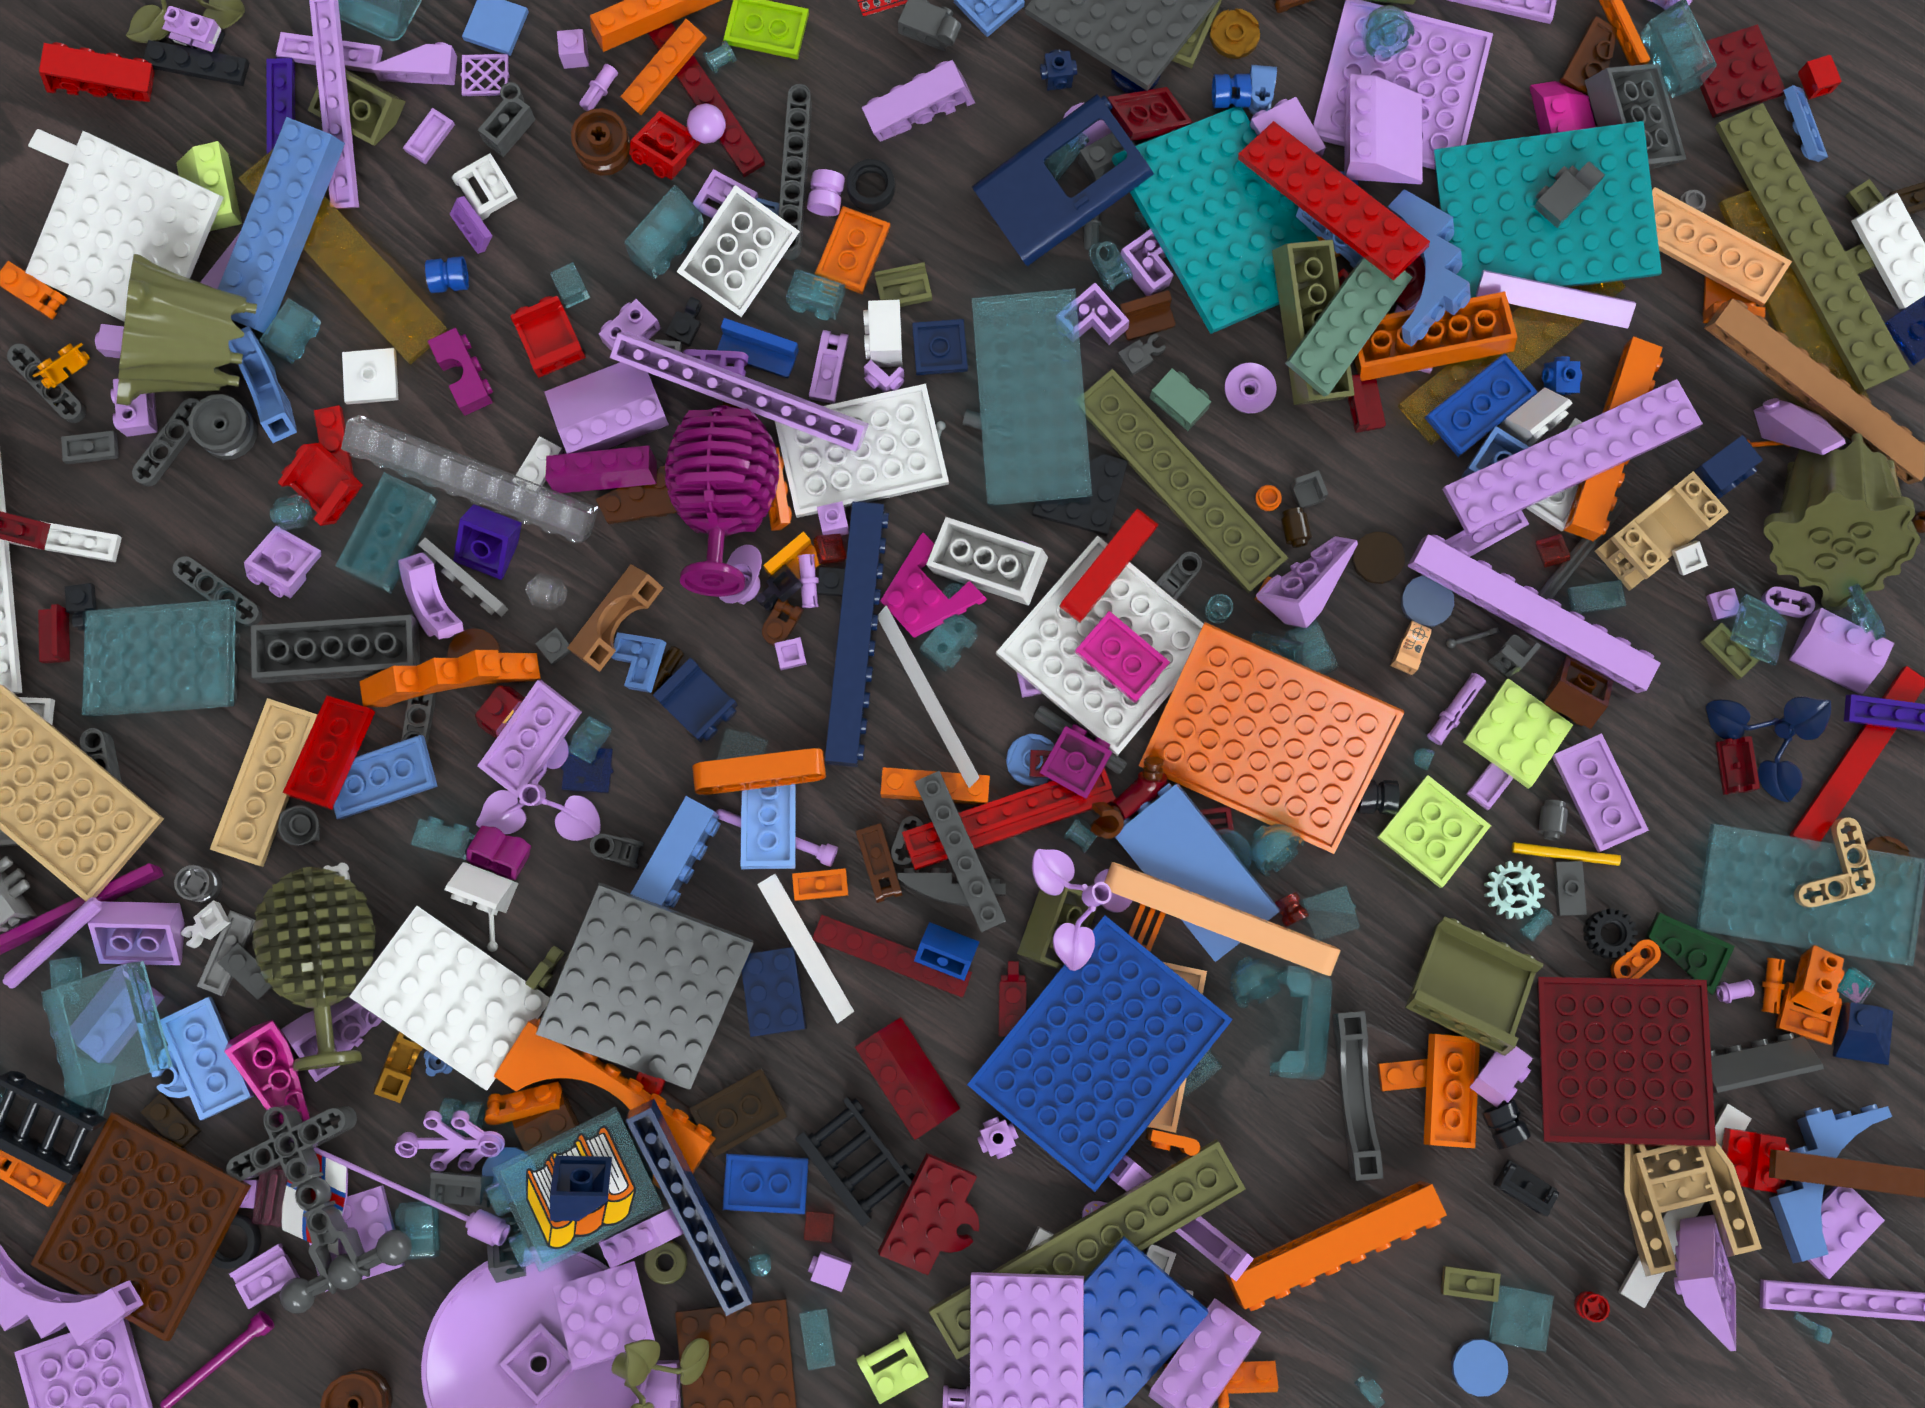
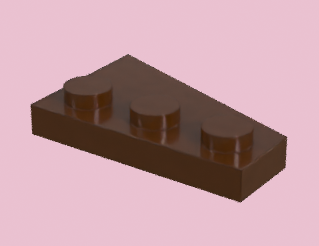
(1591, 55)
(637, 501)

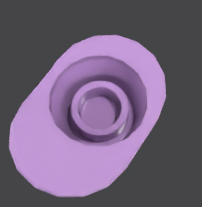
(748, 561)

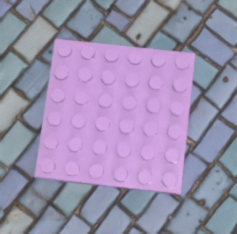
(1439, 63)

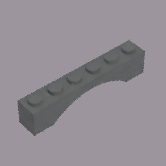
(1359, 1125)

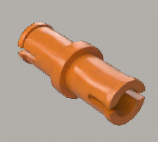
(1773, 985)

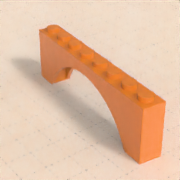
(540, 1059)

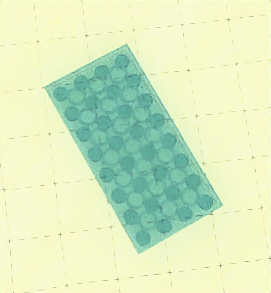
(1031, 397)
(1753, 884)

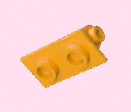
(53, 370)

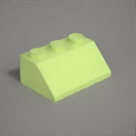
(210, 168)

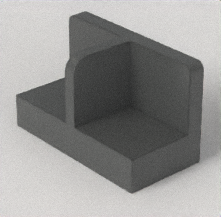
(1513, 655)

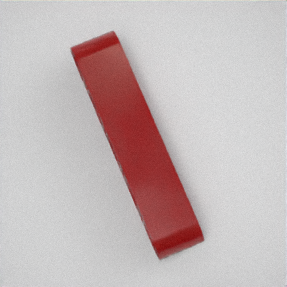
(1108, 565)

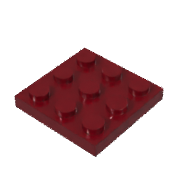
(1742, 74)

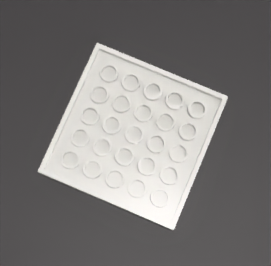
(108, 213)
(1048, 636)

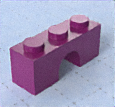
(452, 351)

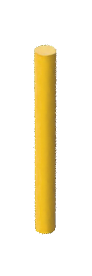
(1569, 854)

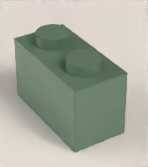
(1180, 399)

